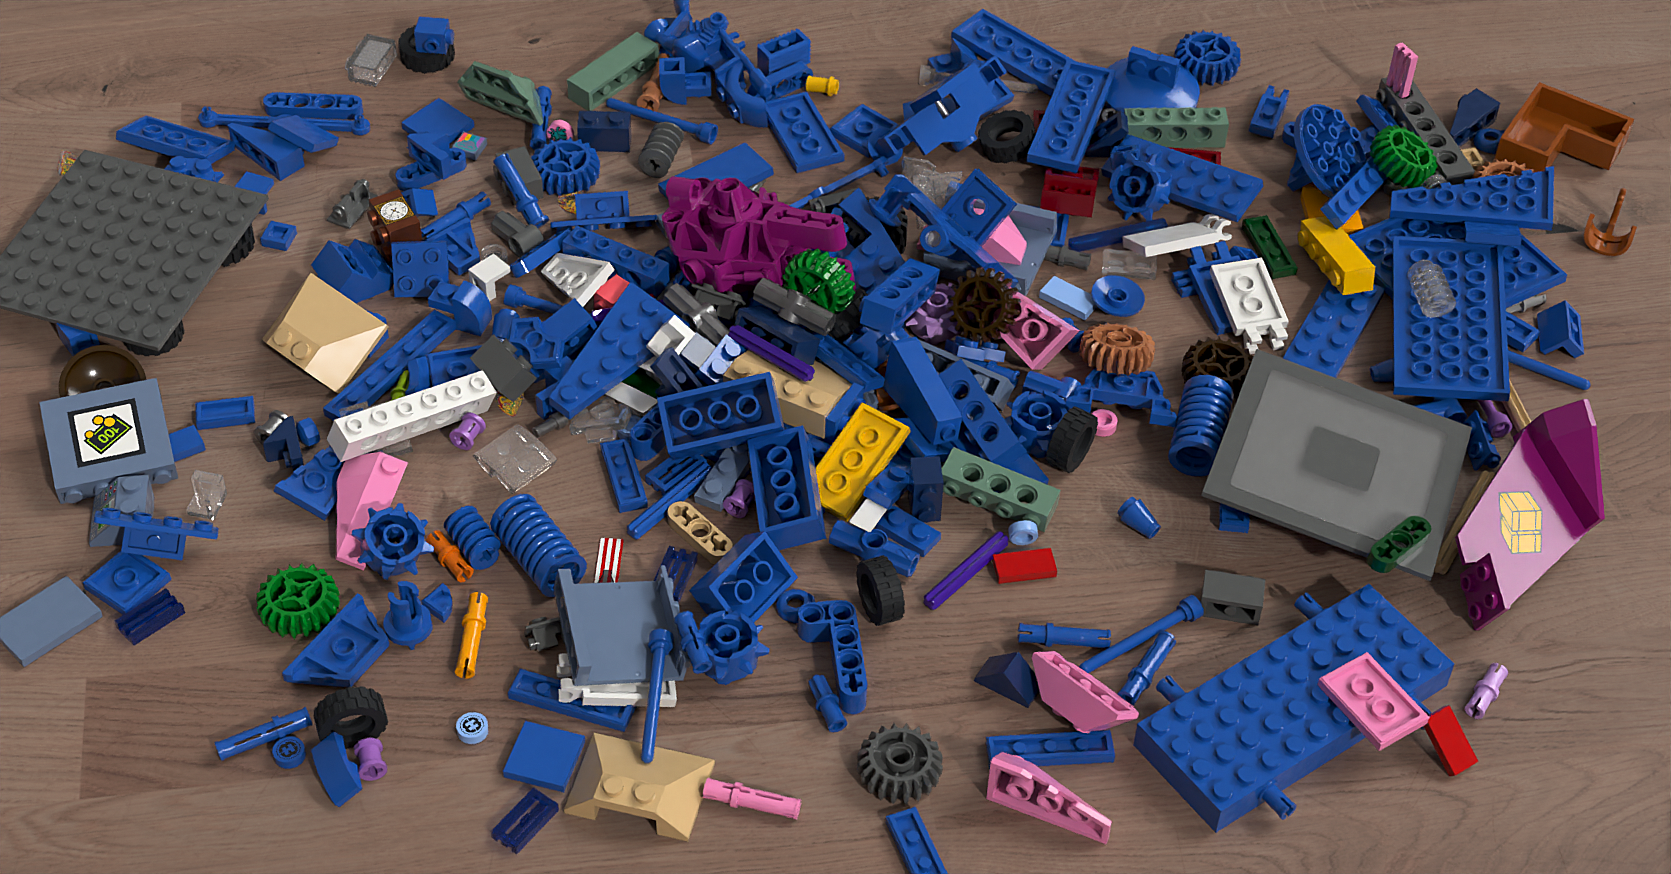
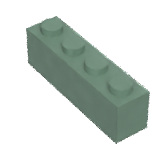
(612, 71)

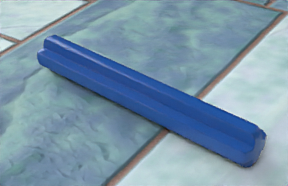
(660, 508)

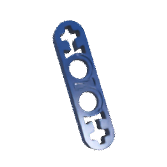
(276, 104)

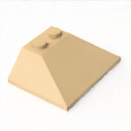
(325, 333)
(660, 790)

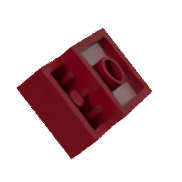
(1070, 191)

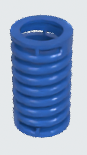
(1200, 424)
(536, 542)

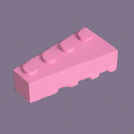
(1038, 332)

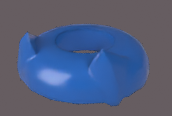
(1487, 145)
(789, 613)

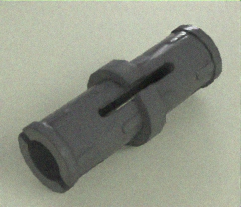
(1068, 257)

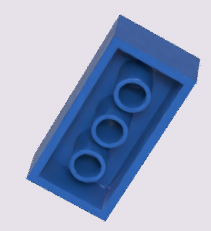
(720, 415)
(786, 488)

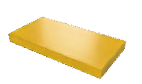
(857, 458)

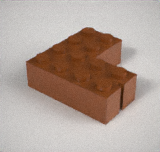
(1563, 123)

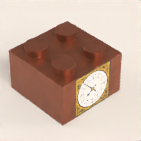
(392, 222)

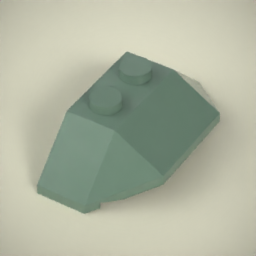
(502, 91)

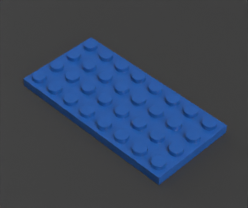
(1466, 349)

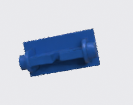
(1479, 446)

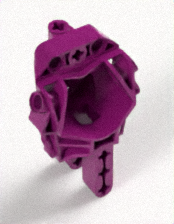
(740, 236)

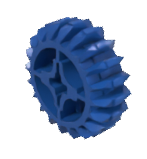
(1209, 56)
(567, 166)

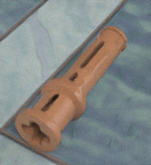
(651, 89)

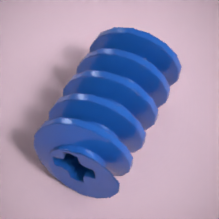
(473, 537)

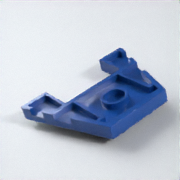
(1131, 390)

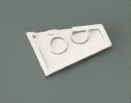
(577, 275)

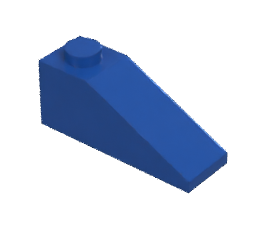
(267, 150)

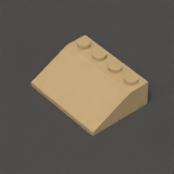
(799, 401)

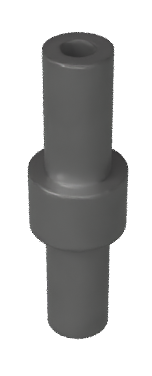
(555, 421)

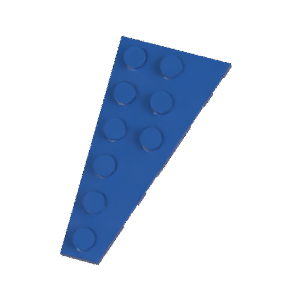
(1490, 199)

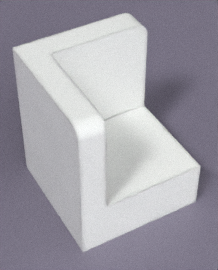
(486, 273)
(671, 334)

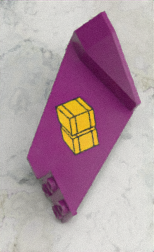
(1531, 510)

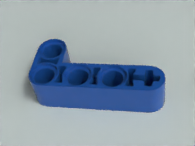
(838, 624)

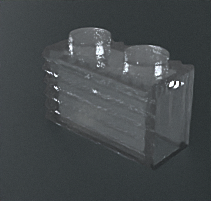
(371, 60)

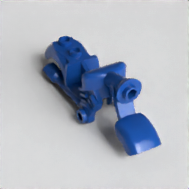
(708, 48)

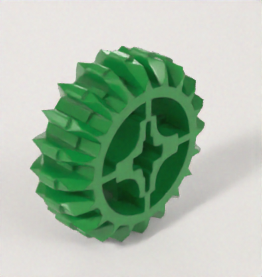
(1403, 156)
(820, 279)
(297, 600)

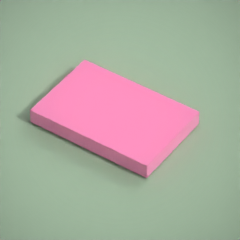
(1373, 701)

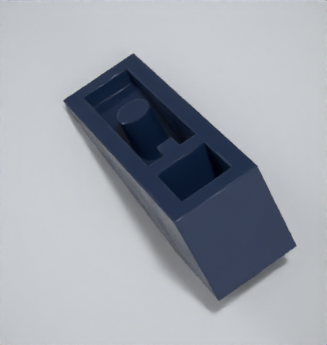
(1474, 113)

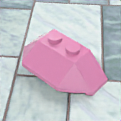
(1004, 244)
(1079, 695)

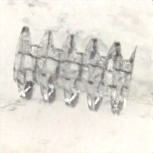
(1431, 289)

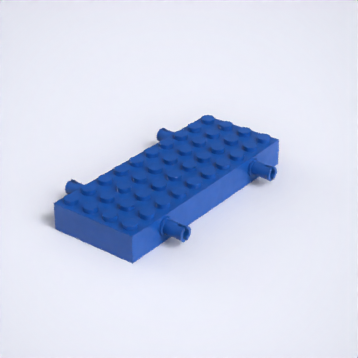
(1267, 717)

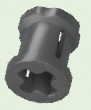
(275, 419)

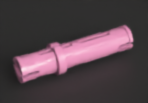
(759, 800)

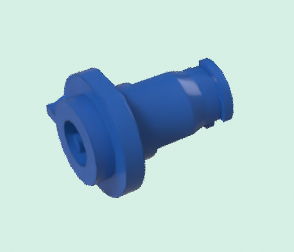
(407, 619)

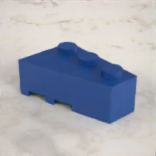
(570, 324)

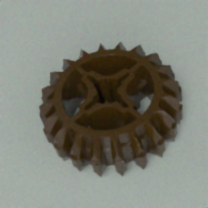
(983, 316)
(1218, 359)

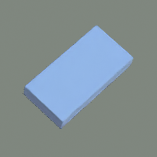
(1068, 297)

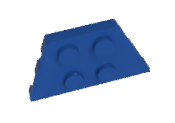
(341, 649)

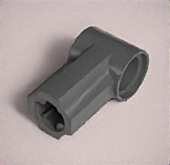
(519, 236)

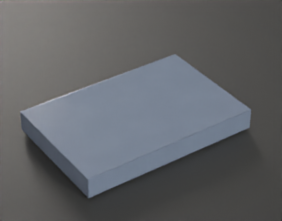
(46, 621)

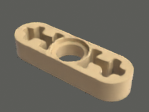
(698, 521)

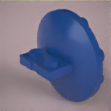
(1151, 82)
(1325, 150)

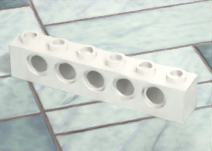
(410, 415)

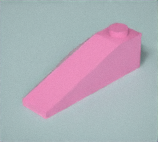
(361, 485)
(1035, 793)

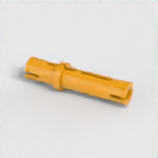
(473, 624)

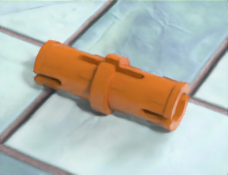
(450, 556)

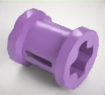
(467, 431)
(740, 498)
(370, 759)

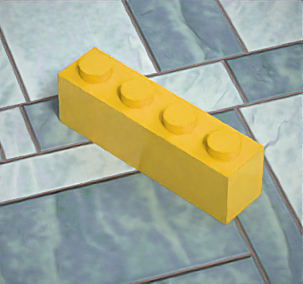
(1337, 255)

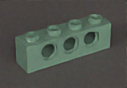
(1179, 126)
(1014, 489)

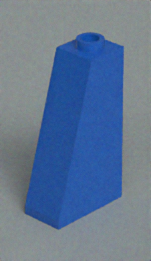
(920, 391)

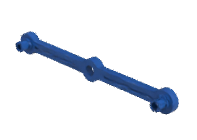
(210, 118)
(877, 166)

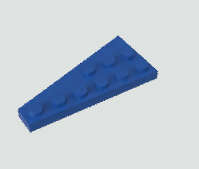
(612, 351)

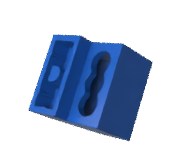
(354, 270)

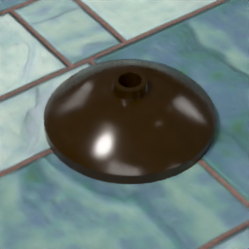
(98, 369)

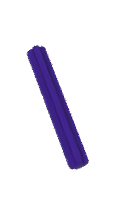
(771, 353)
(965, 571)

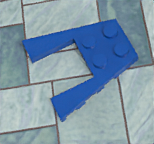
(877, 254)

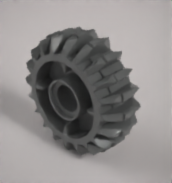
(880, 760)

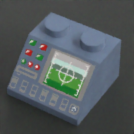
(127, 494)

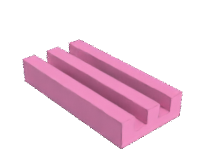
(1399, 67)

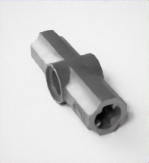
(794, 306)
(699, 315)

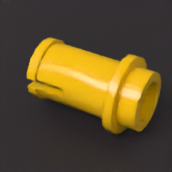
(822, 85)

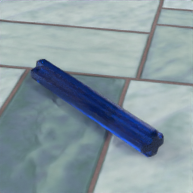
(1113, 236)

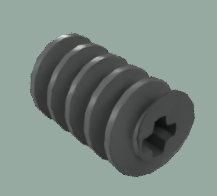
(660, 149)

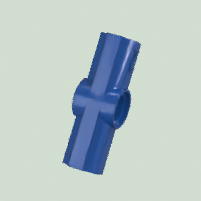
(872, 545)

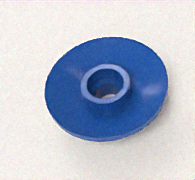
(1118, 296)

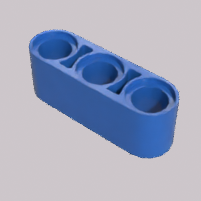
(648, 436)

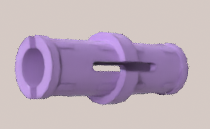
(1486, 690)

